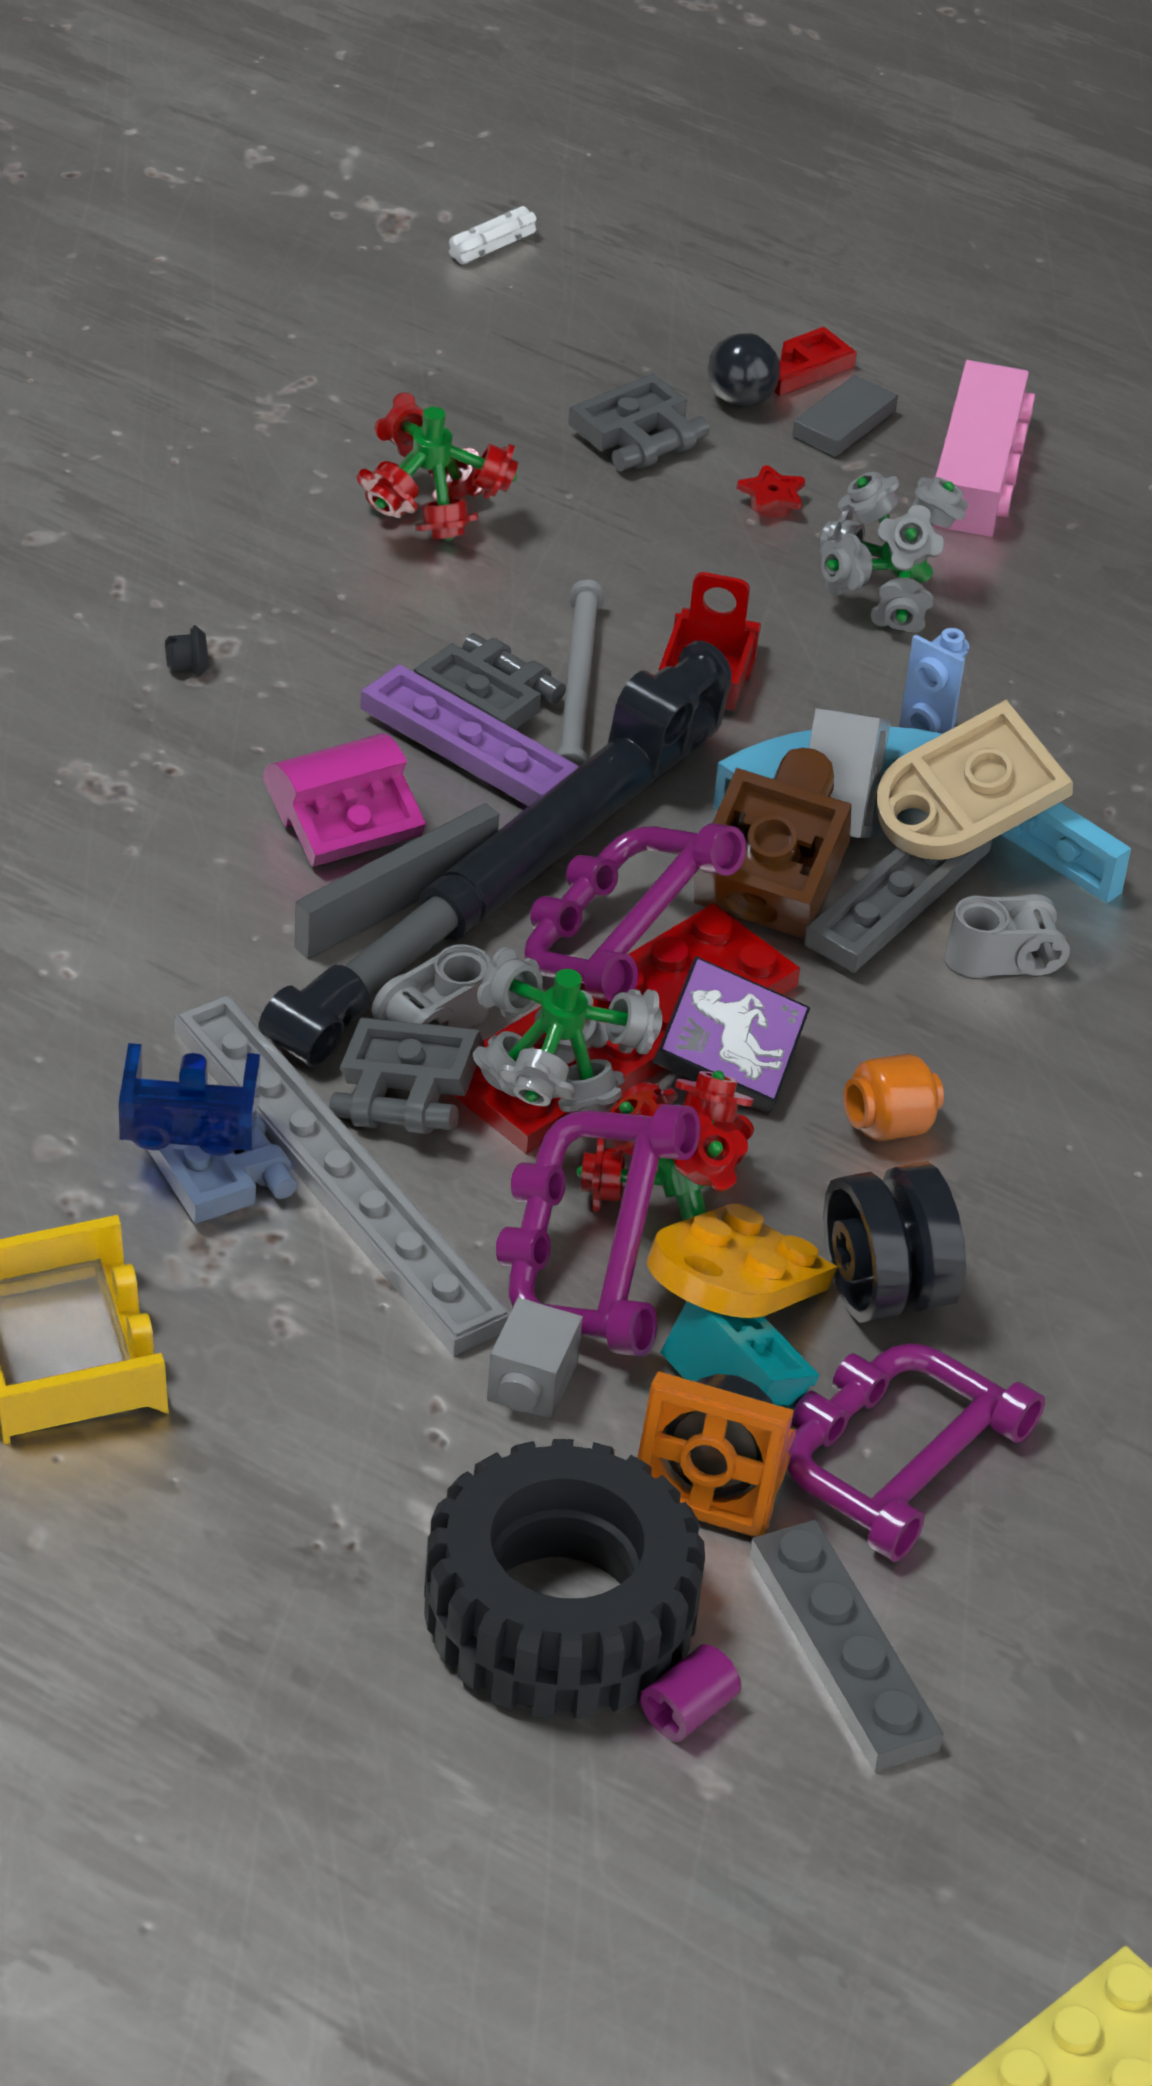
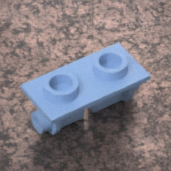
(934, 682)

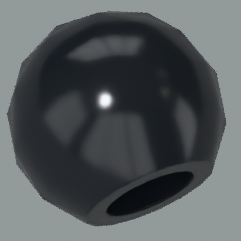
(743, 370)

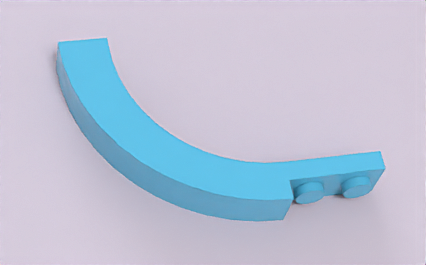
(1053, 836)

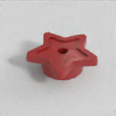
(772, 493)

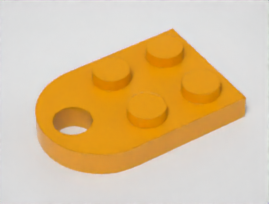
(737, 1263)

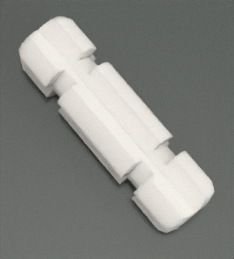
(492, 235)

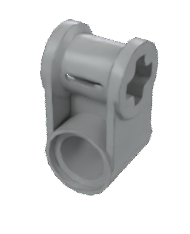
(1000, 933)
(437, 991)

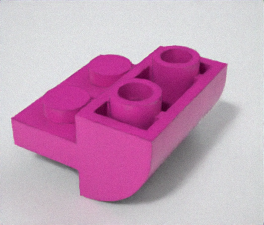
(346, 798)

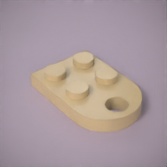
(970, 785)

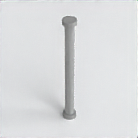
(586, 599)

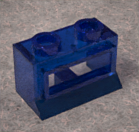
(188, 1110)

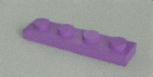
(464, 734)

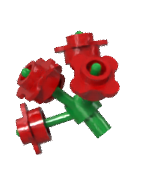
(456, 471)
(718, 1152)

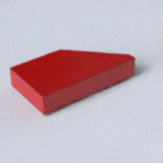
(812, 359)

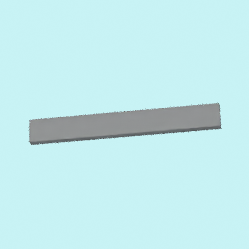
(348, 1180)

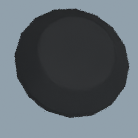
(187, 651)

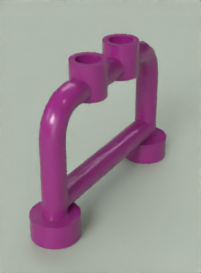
(610, 969)
(669, 1135)
(861, 1383)

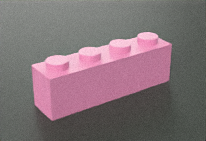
(986, 442)

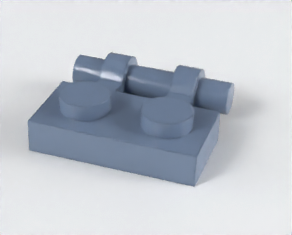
(223, 1184)

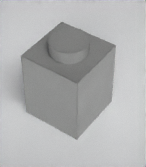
(534, 1358)

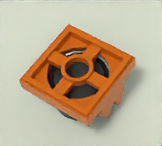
(719, 1441)

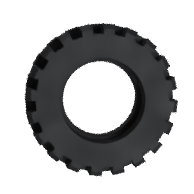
(555, 1648)

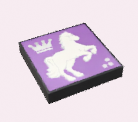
(732, 1028)

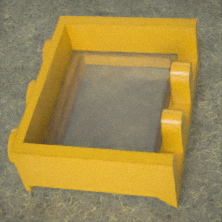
(73, 1330)

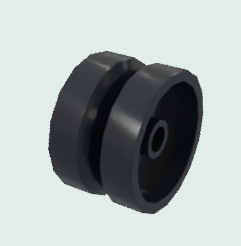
(894, 1241)

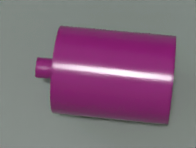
(691, 1692)

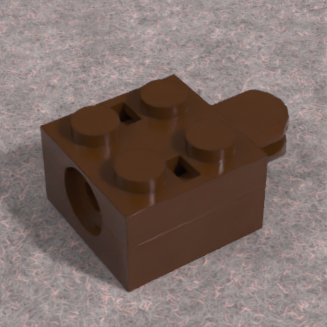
(791, 840)

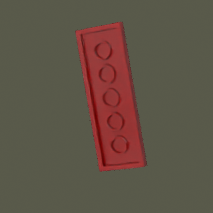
(661, 968)

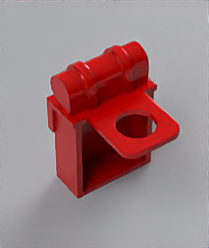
(725, 630)

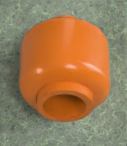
(893, 1097)

